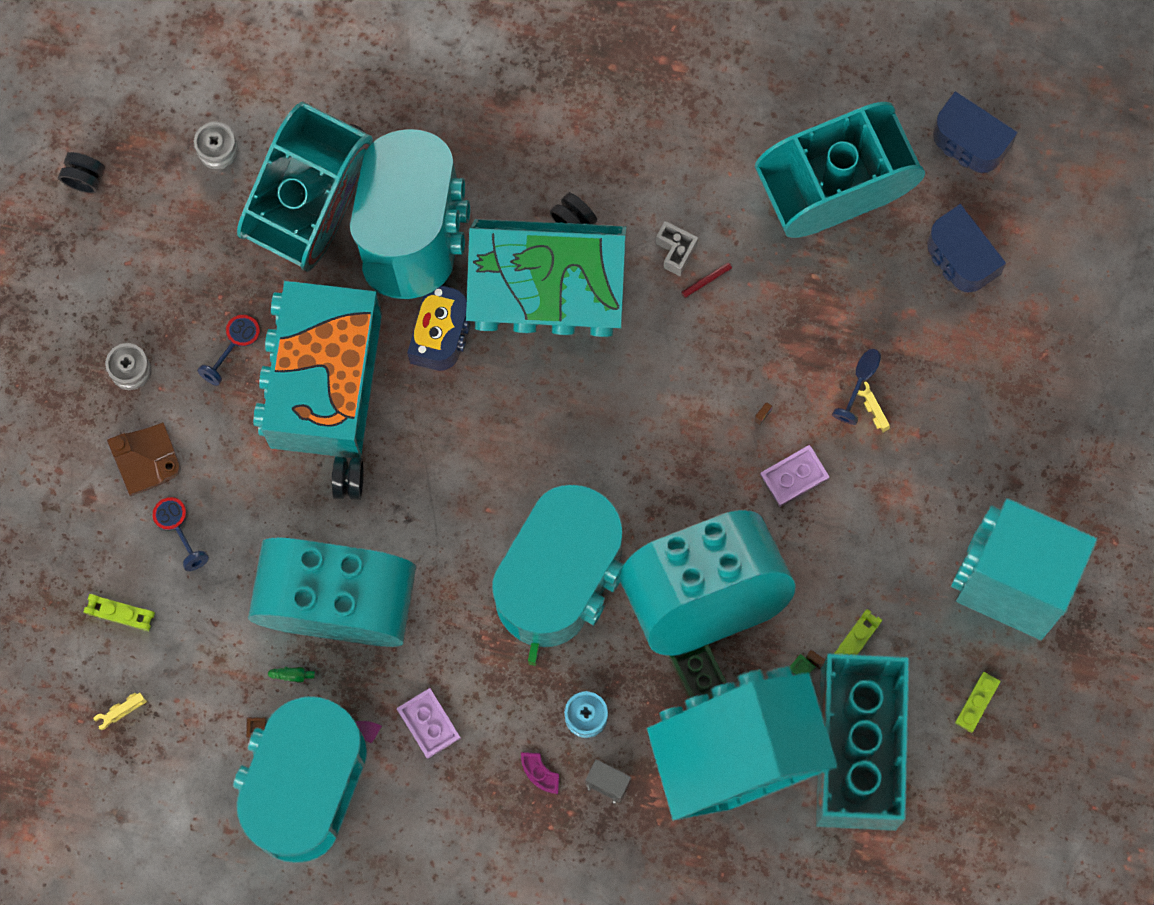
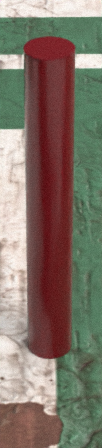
(707, 279)

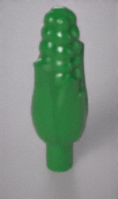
(294, 674)

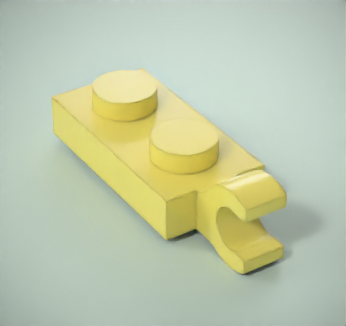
(871, 405)
(119, 711)

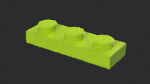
(977, 702)

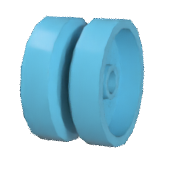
(583, 703)

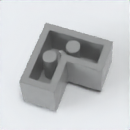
(680, 247)

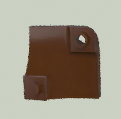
(144, 458)

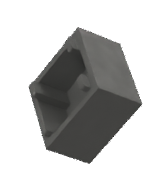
(608, 781)

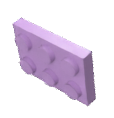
(794, 475)
(428, 723)

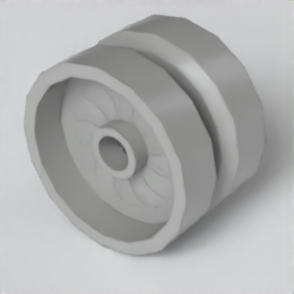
(215, 145)
(128, 366)

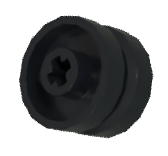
(81, 172)
(572, 211)
(344, 477)

